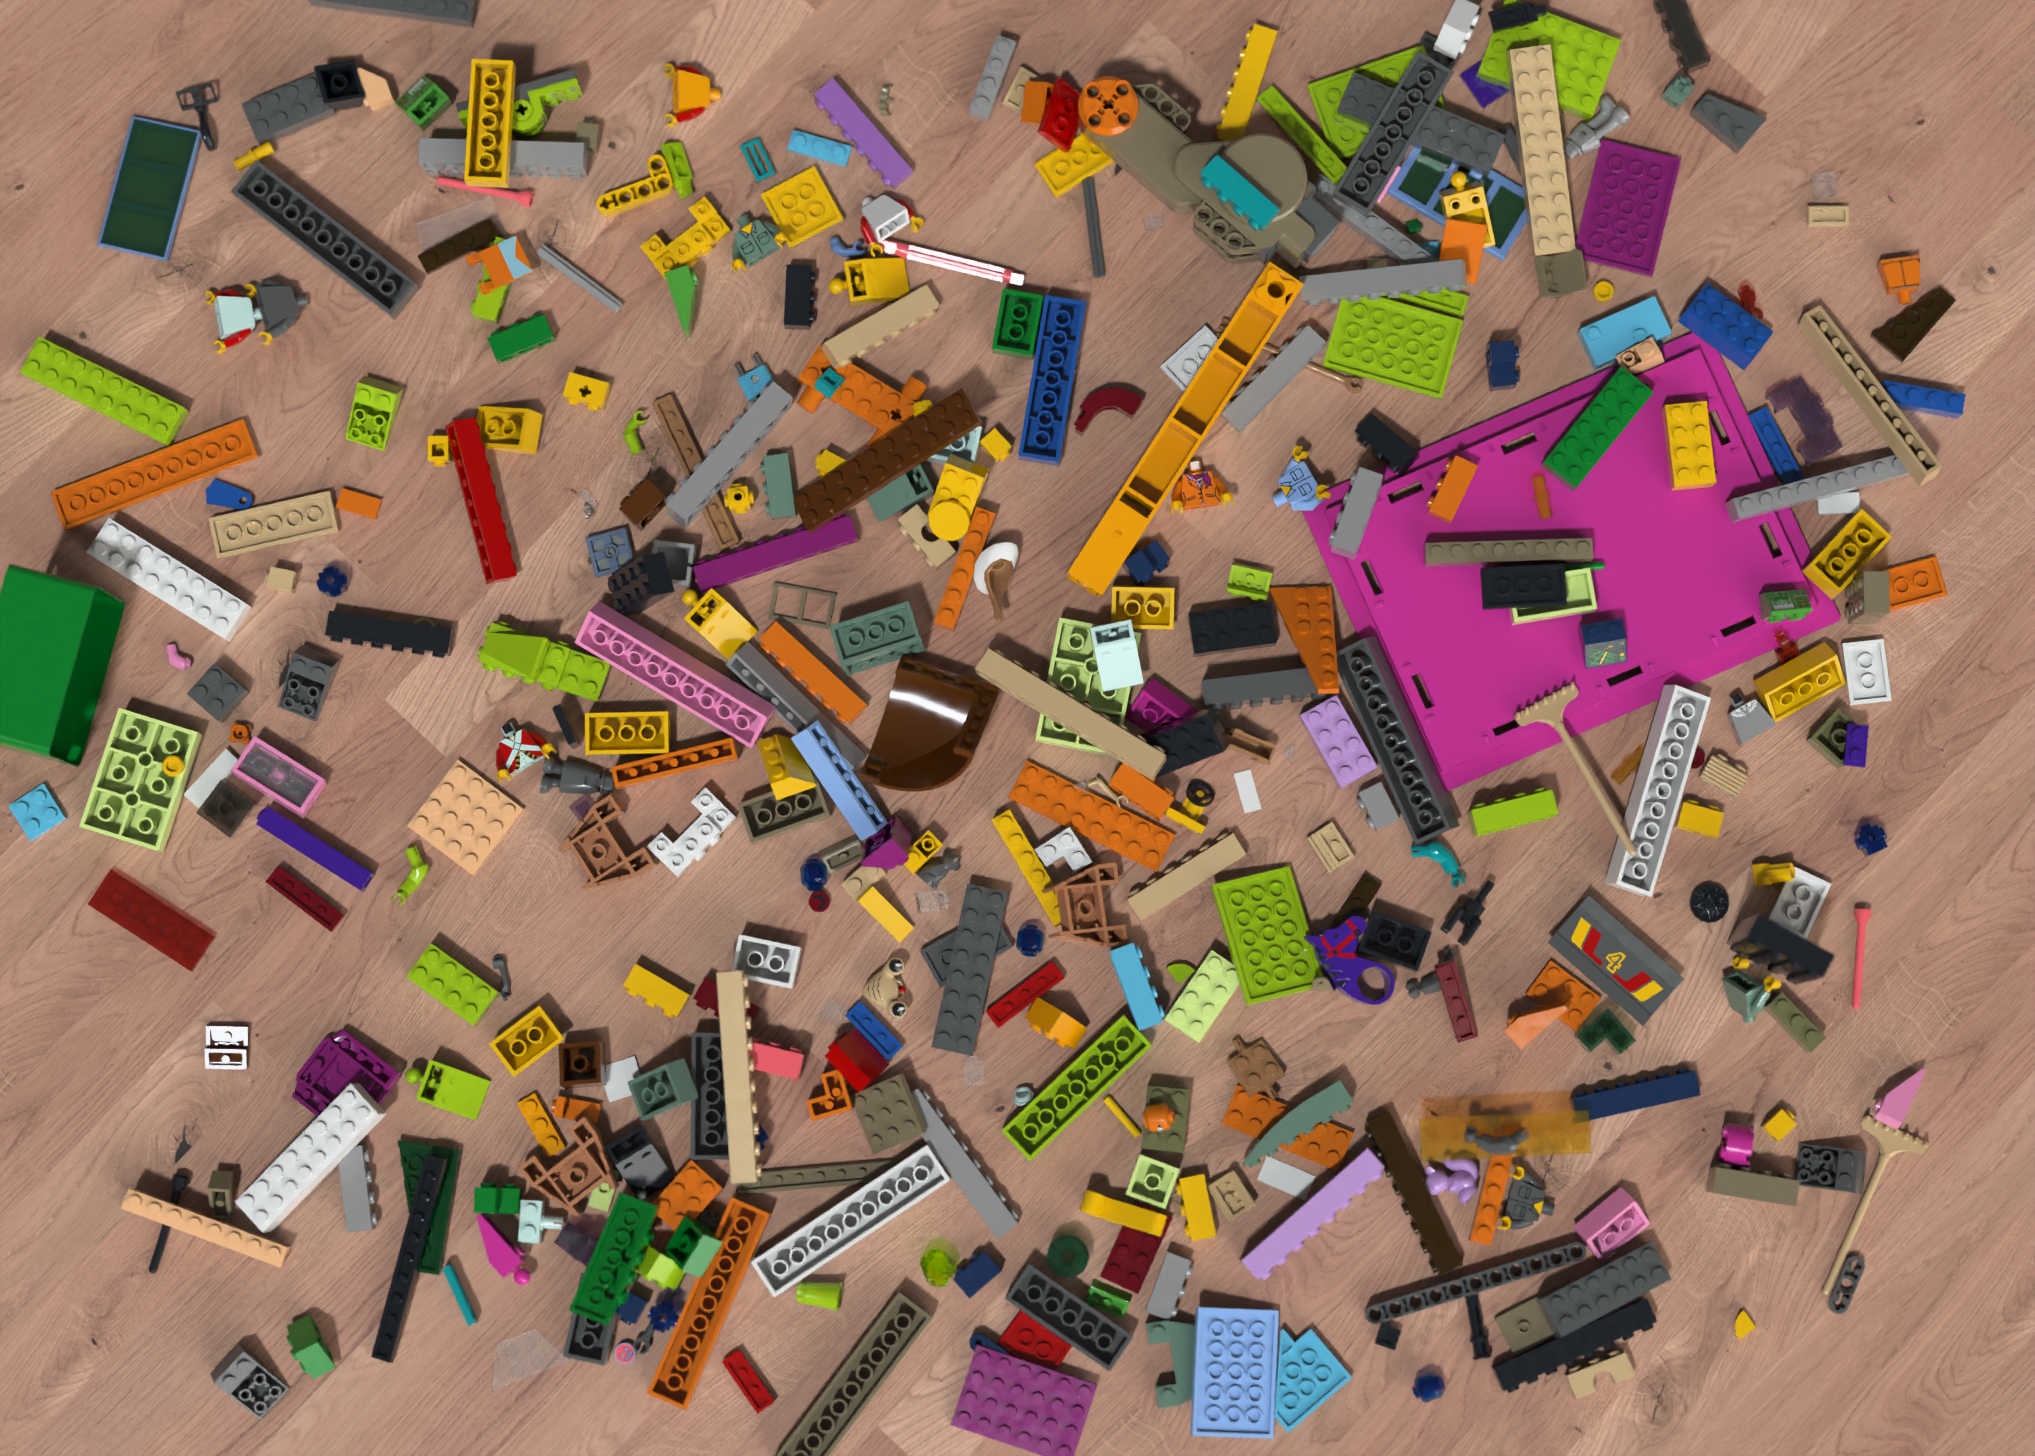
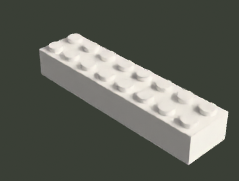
(169, 580)
(310, 1157)

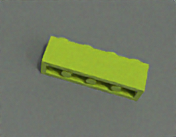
(489, 306)

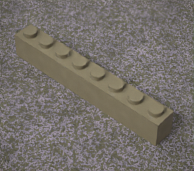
(1508, 552)

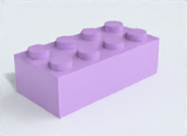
(1338, 742)

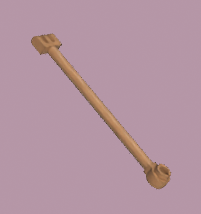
(1345, 381)

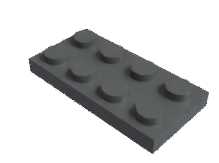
(939, 954)

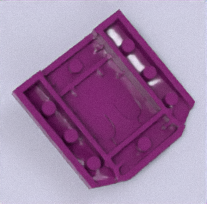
(335, 1066)

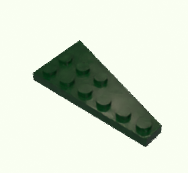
(411, 1161)

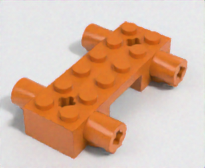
(861, 396)

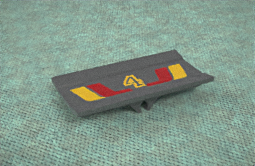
(1615, 960)

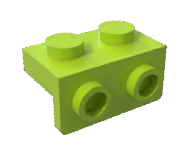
(1249, 581)

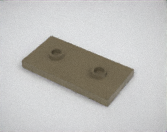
(1525, 1325)

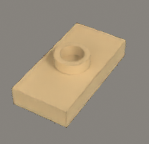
(1828, 216)

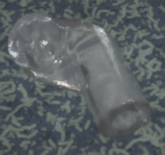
(590, 503)

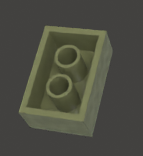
(1174, 1138)

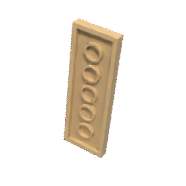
(273, 524)

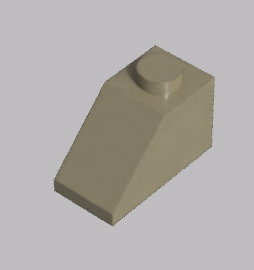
(221, 1194)

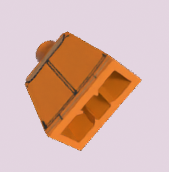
(1900, 276)

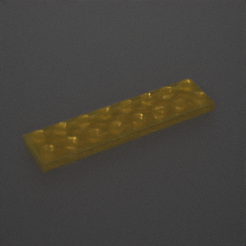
(1548, 1134)

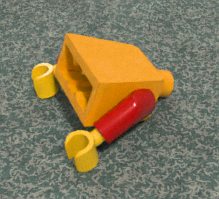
(690, 93)

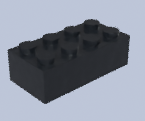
(641, 584)
(1232, 629)
(1189, 740)

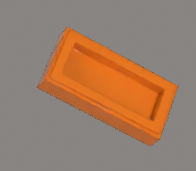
(358, 503)

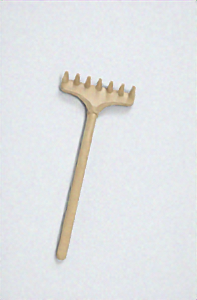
(1551, 711)
(1890, 1143)

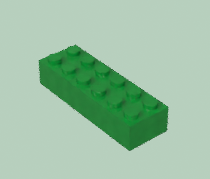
(1597, 428)

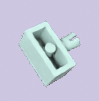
(534, 1221)

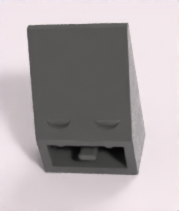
(308, 682)
(1830, 1168)
(248, 1381)

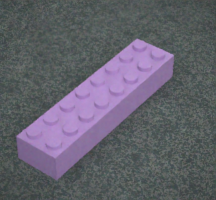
(1312, 1213)

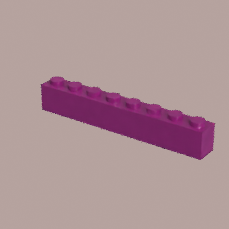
(774, 554)

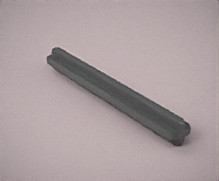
(1093, 228)

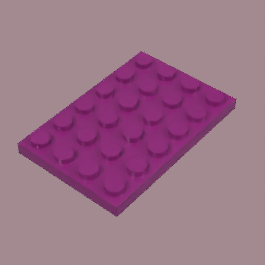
(1627, 207)
(1023, 1403)

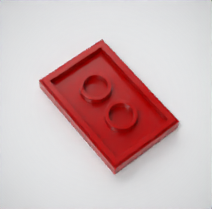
(1061, 115)
(1034, 1342)

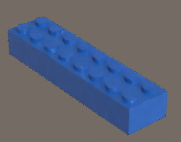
(1052, 380)

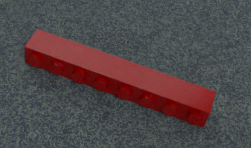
(481, 500)

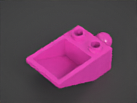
(501, 1252)

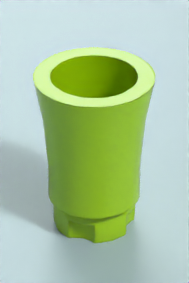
(820, 1294)

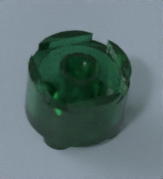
(1065, 1268)

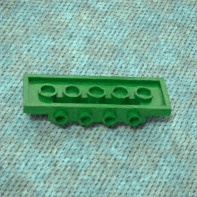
(615, 1259)

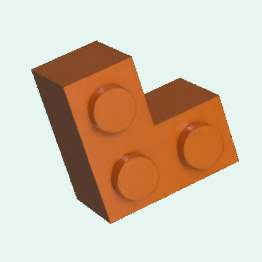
(836, 1098)

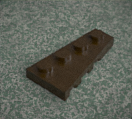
(1909, 328)

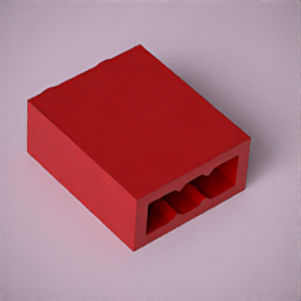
(856, 1059)

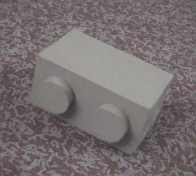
(1377, 806)

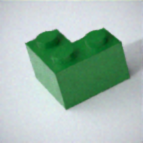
(497, 1200)
(309, 1347)

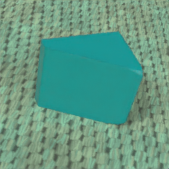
(829, 383)

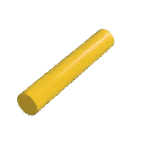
(1122, 1117)

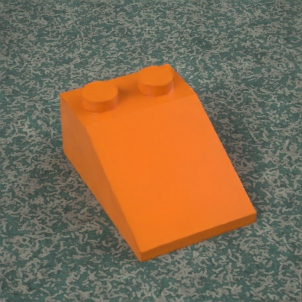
(1527, 1025)

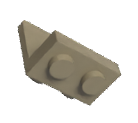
(1560, 274)

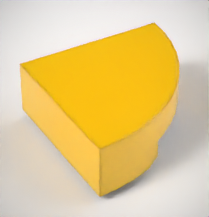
(1743, 1325)

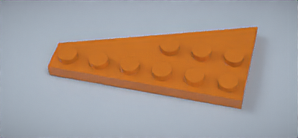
(1310, 624)

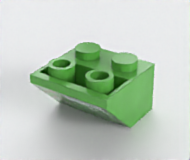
(423, 102)
(1783, 605)

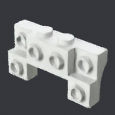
(697, 837)

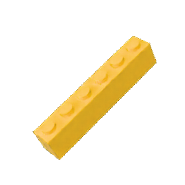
(1247, 83)
(1028, 864)

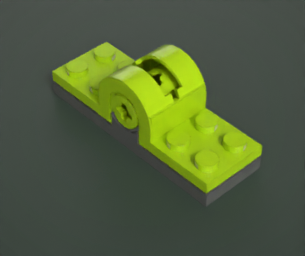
(531, 99)

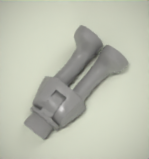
(1585, 139)

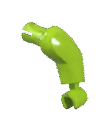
(415, 877)

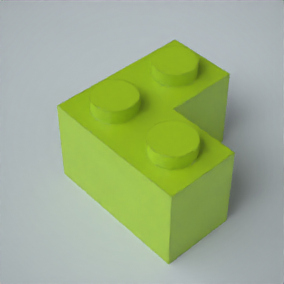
(660, 1267)

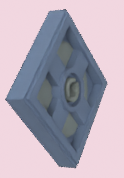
(609, 552)

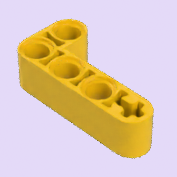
(633, 190)
(1122, 1213)

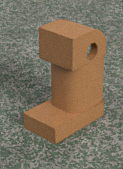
(1259, 750)

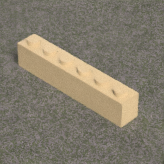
(880, 326)
(1186, 877)

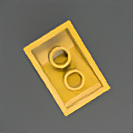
(509, 429)

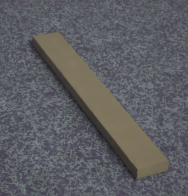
(816, 1177)

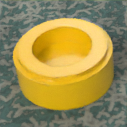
(1603, 291)
(173, 766)

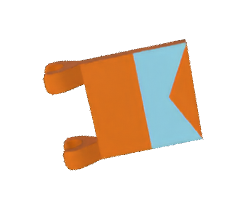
(503, 262)

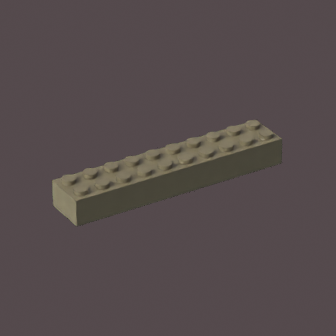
(858, 1379)

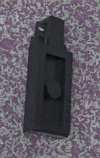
(1515, 16)

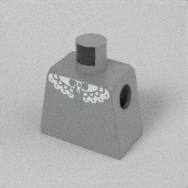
(1748, 719)

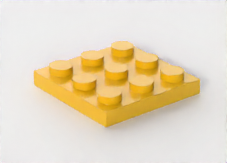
(802, 207)

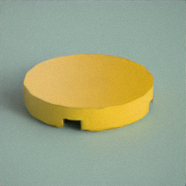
(949, 520)

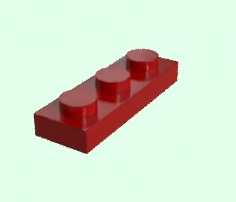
(748, 1381)

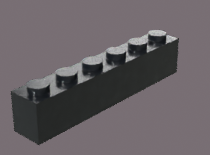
(389, 633)

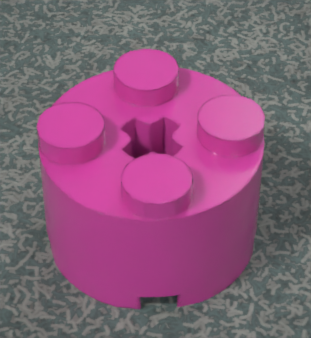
(1737, 1145)

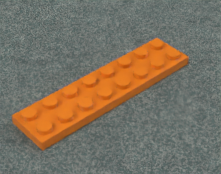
(1091, 816)

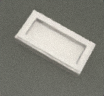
(1839, 504)

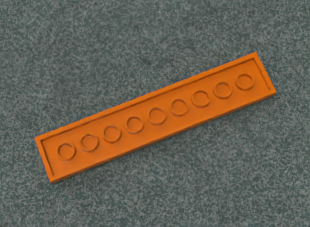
(154, 474)

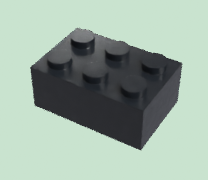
(1394, 941)

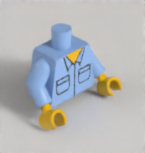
(1299, 485)

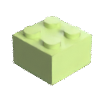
(1152, 1181)

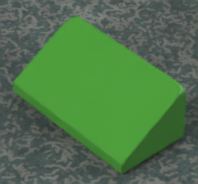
(1108, 1298)

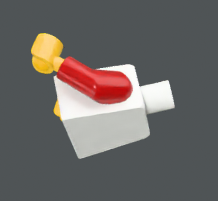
(885, 217)

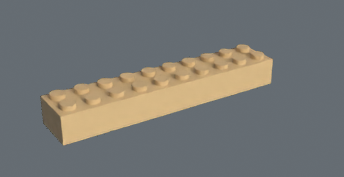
(1540, 150)

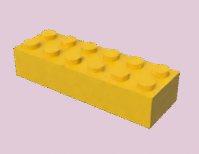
(490, 123)

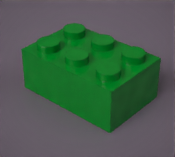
(1017, 324)

